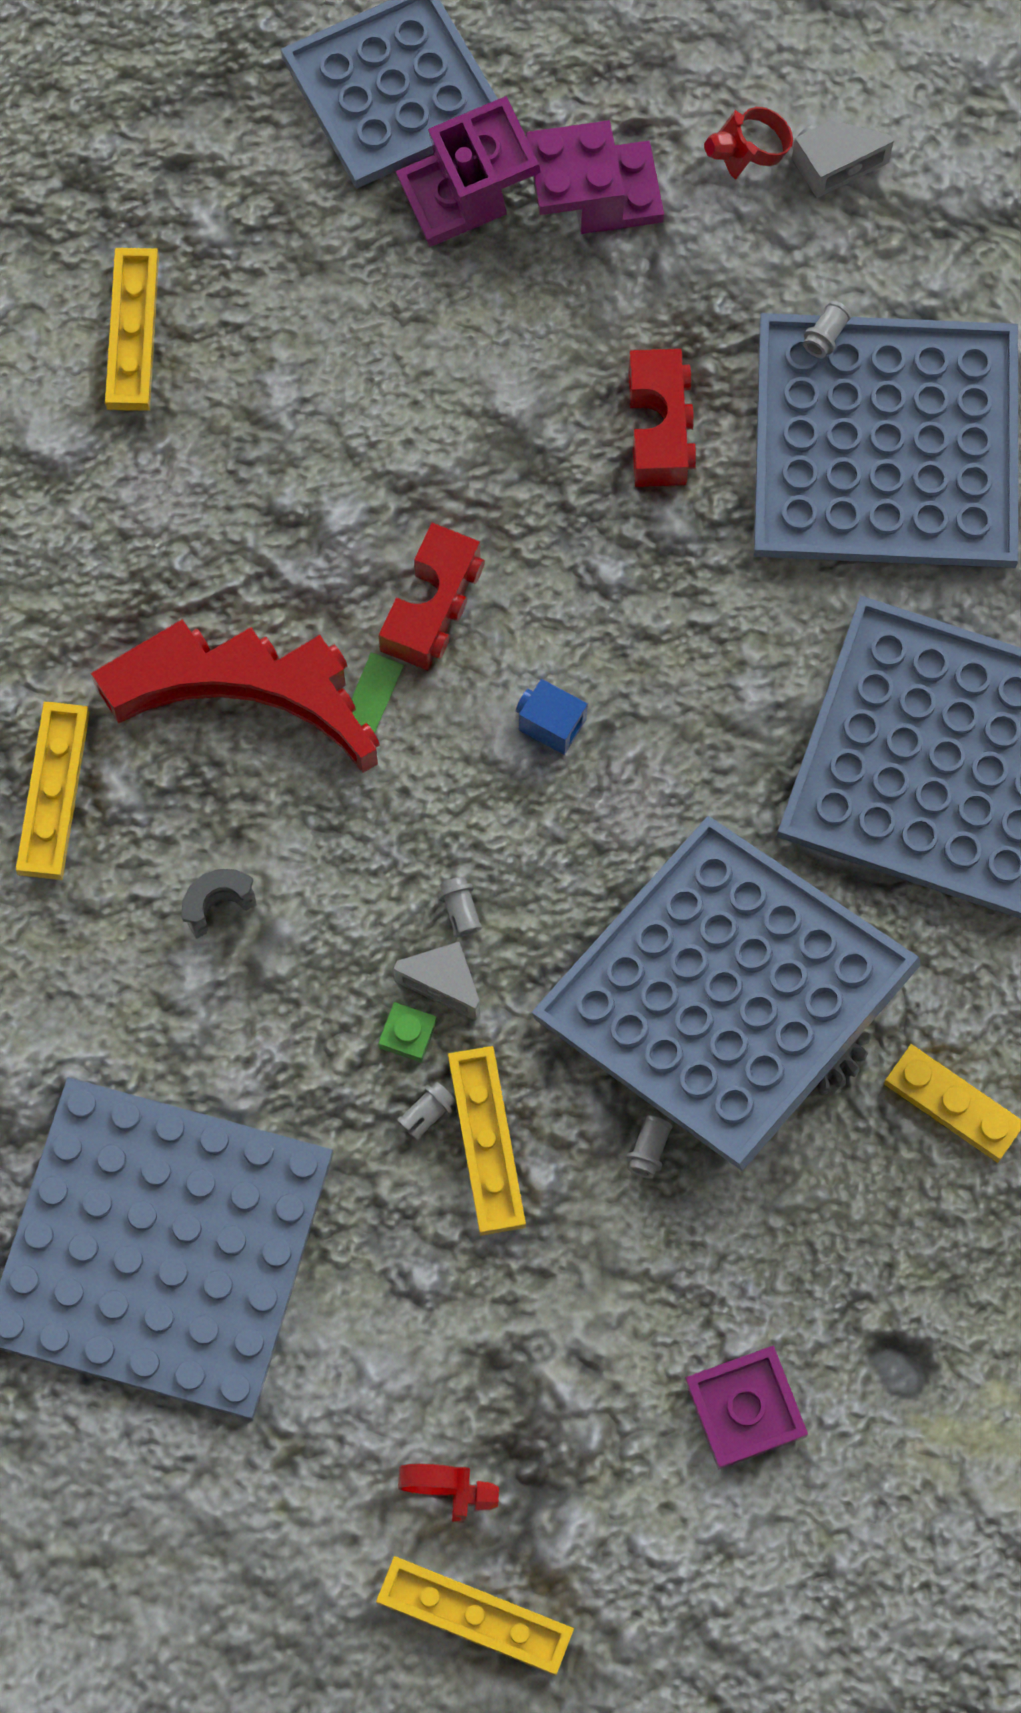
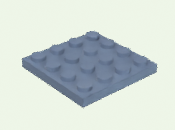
(386, 82)

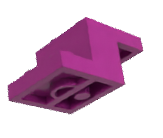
(469, 168)
(600, 180)

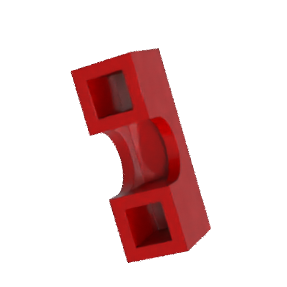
(659, 384)
(419, 630)

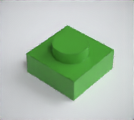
(407, 1032)

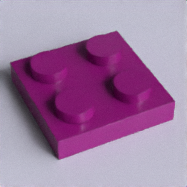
(746, 1407)

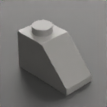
(838, 154)

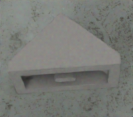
(441, 976)

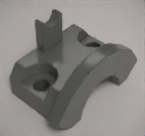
(214, 888)

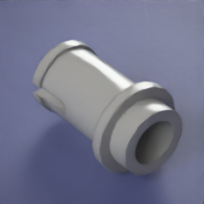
(822, 337)
(460, 906)
(427, 1110)
(649, 1147)

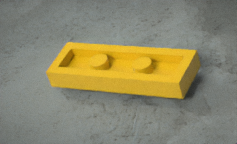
(954, 1103)

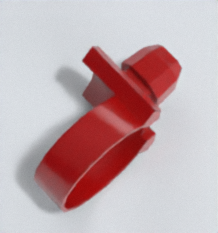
(737, 152)
(449, 1480)

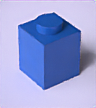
(551, 715)

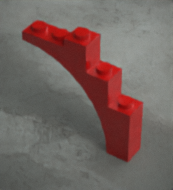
(182, 667)

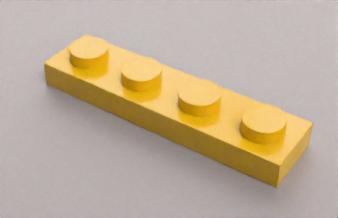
(132, 329)
(52, 790)
(486, 1141)
(475, 1615)

